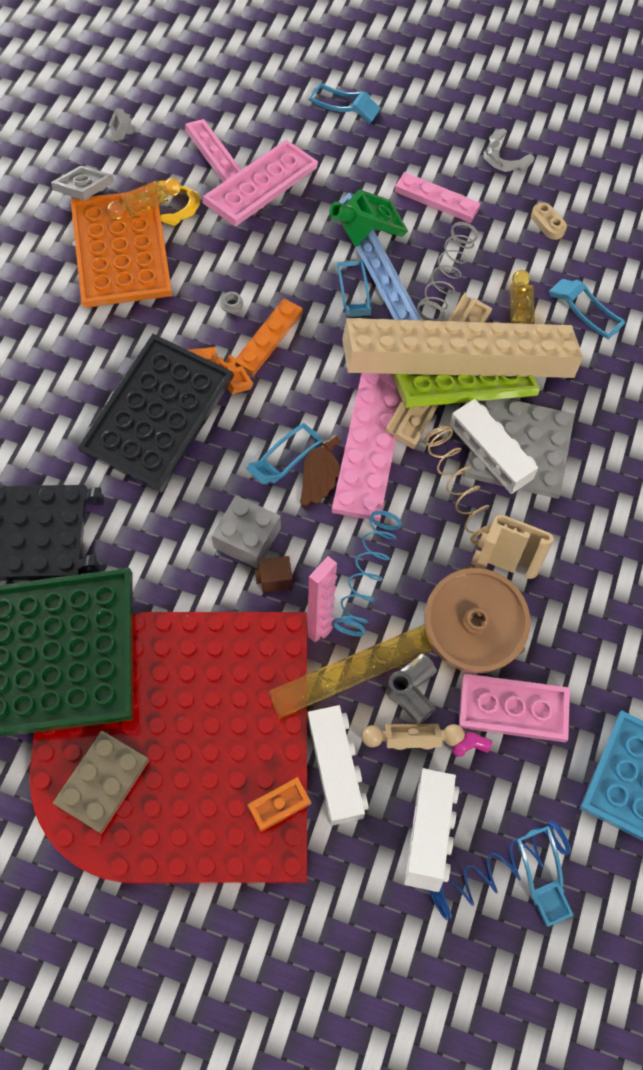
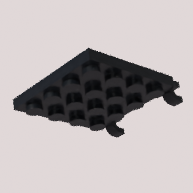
(44, 531)

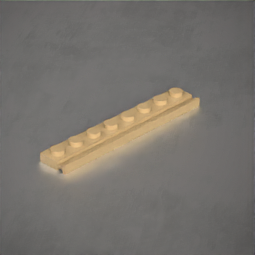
(409, 423)

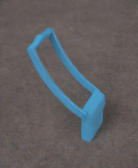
(362, 104)
(569, 290)
(355, 310)
(266, 472)
(548, 898)

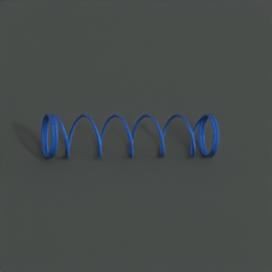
(439, 897)

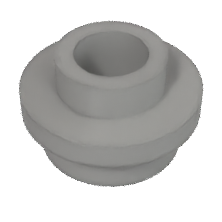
(232, 302)

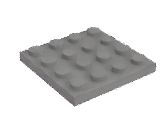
(540, 433)

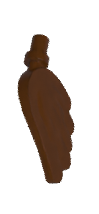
(320, 472)

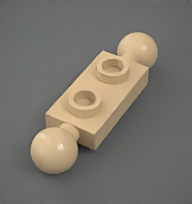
(412, 736)

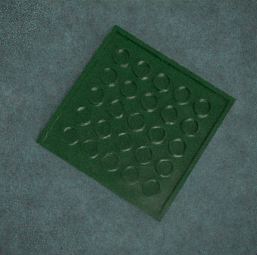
(66, 652)

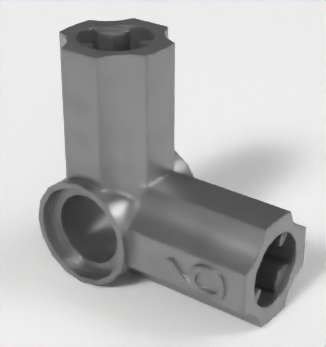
(411, 698)

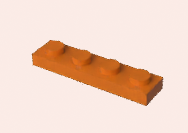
(268, 336)

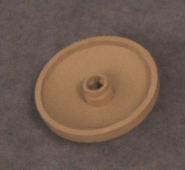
(477, 620)

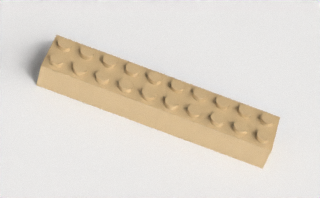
(460, 348)

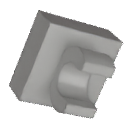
(120, 124)

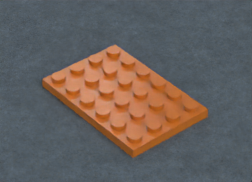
(120, 256)

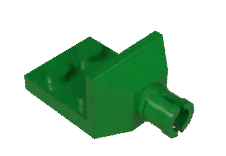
(365, 213)

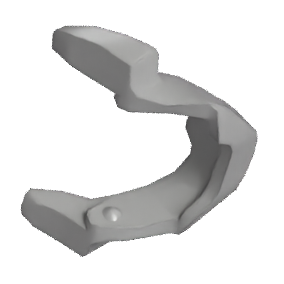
(493, 158)

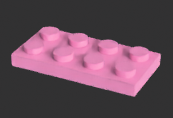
(514, 708)

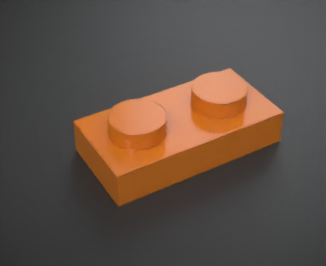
(279, 804)

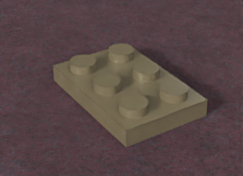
(101, 782)

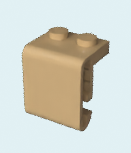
(513, 544)

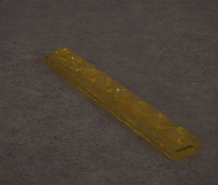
(350, 671)

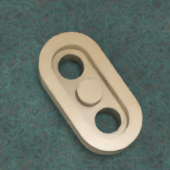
(548, 221)

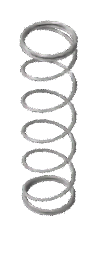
(455, 238)

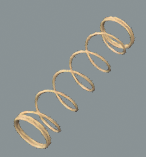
(485, 529)

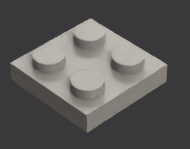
(82, 182)

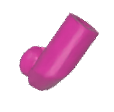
(471, 741)

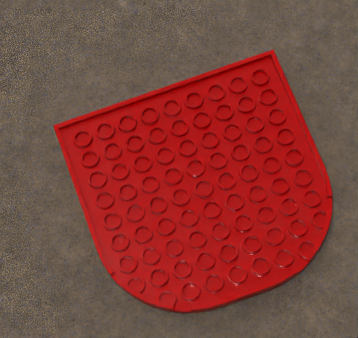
(210, 752)

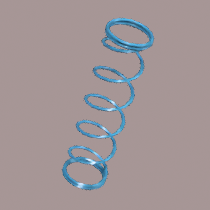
(344, 619)

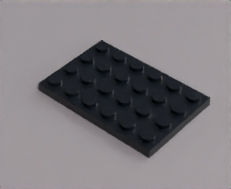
(156, 412)

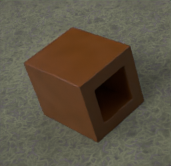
(274, 574)

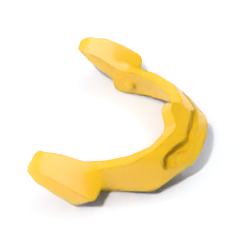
(187, 211)

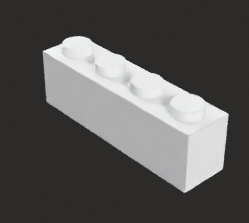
(493, 446)
(336, 766)
(430, 831)

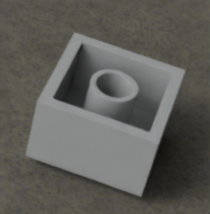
(246, 531)

